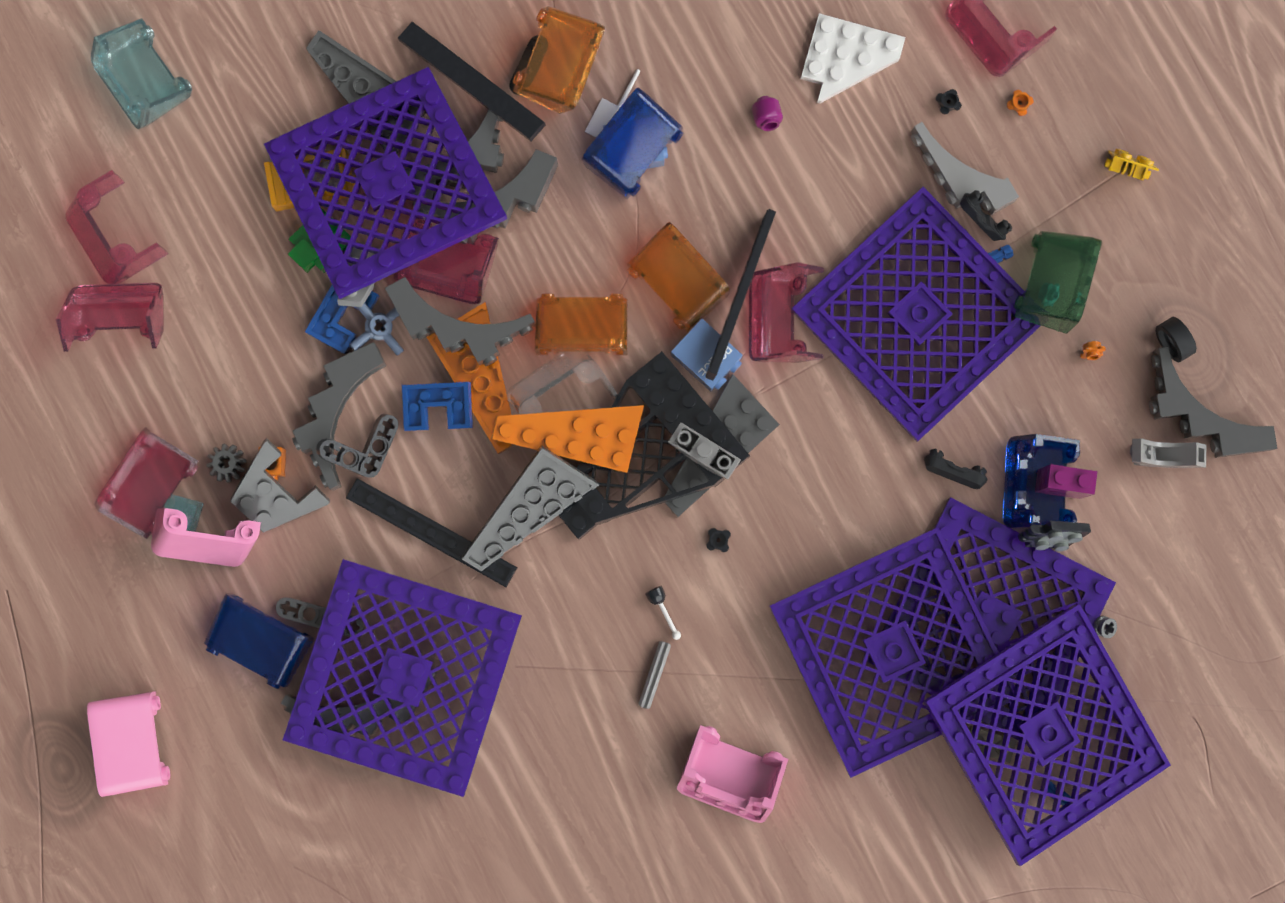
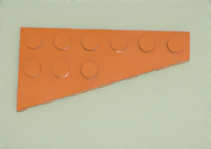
(487, 382)
(589, 435)

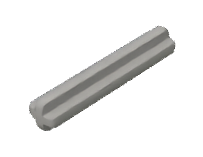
(654, 675)

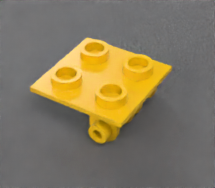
(1142, 164)

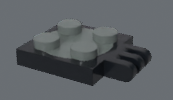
(1054, 535)

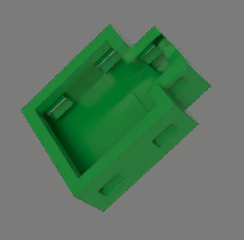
(304, 251)

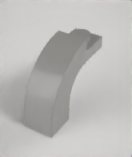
(1168, 454)

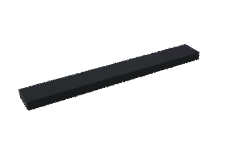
(472, 81)
(740, 295)
(424, 529)

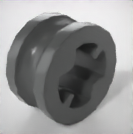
(1109, 631)

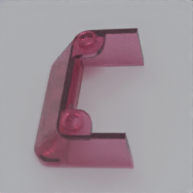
(989, 38)
(113, 263)
(109, 308)
(771, 314)

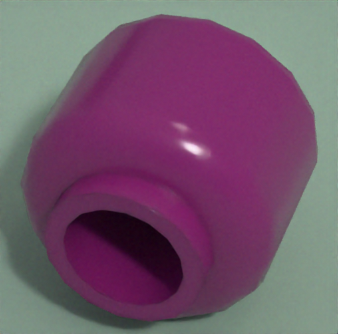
(767, 113)

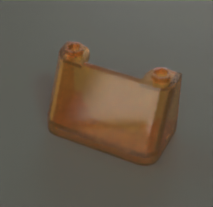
(559, 60)
(679, 276)
(581, 324)

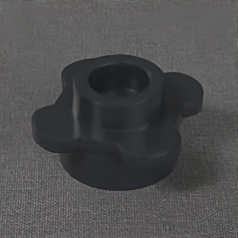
(948, 95)
(723, 544)

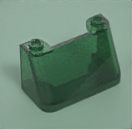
(1058, 280)

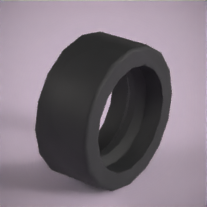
(1177, 337)

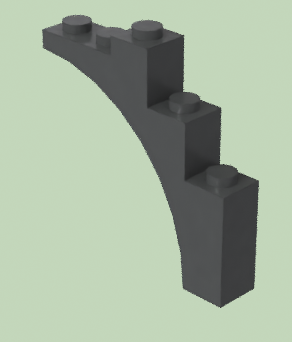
(483, 146)
(525, 190)
(452, 333)
(346, 376)
(1197, 421)
(365, 715)

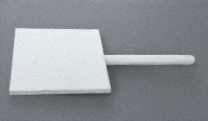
(607, 110)

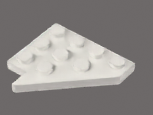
(847, 54)

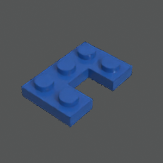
(325, 322)
(421, 396)

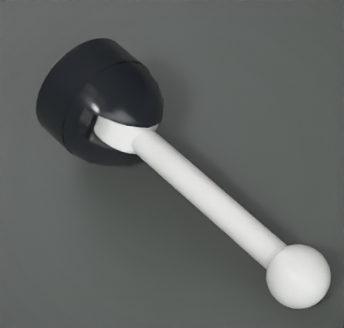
(657, 596)

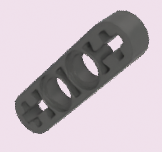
(316, 622)

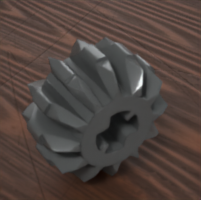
(234, 463)

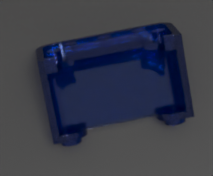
(631, 143)
(1023, 459)
(257, 641)

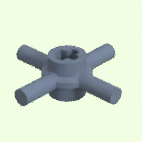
(370, 332)

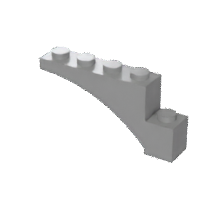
(960, 178)

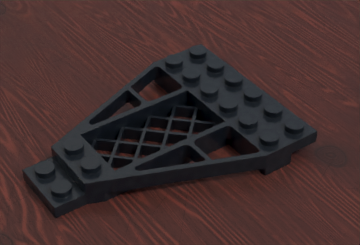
(672, 403)

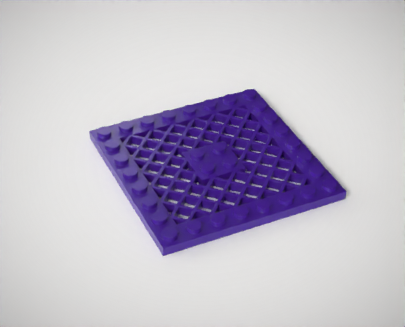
(384, 182)
(917, 313)
(997, 615)
(890, 650)
(402, 678)
(1047, 734)

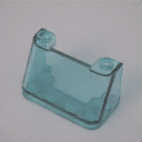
(137, 73)

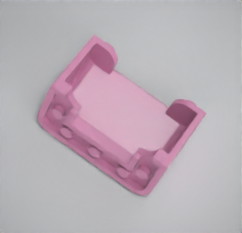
(173, 540)
(126, 744)
(731, 776)

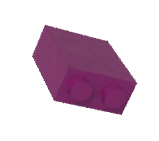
(1066, 481)

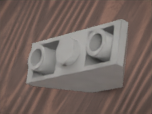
(704, 451)

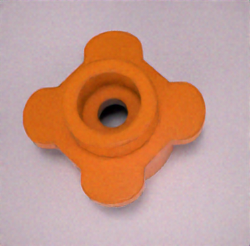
(1021, 96)
(1092, 350)

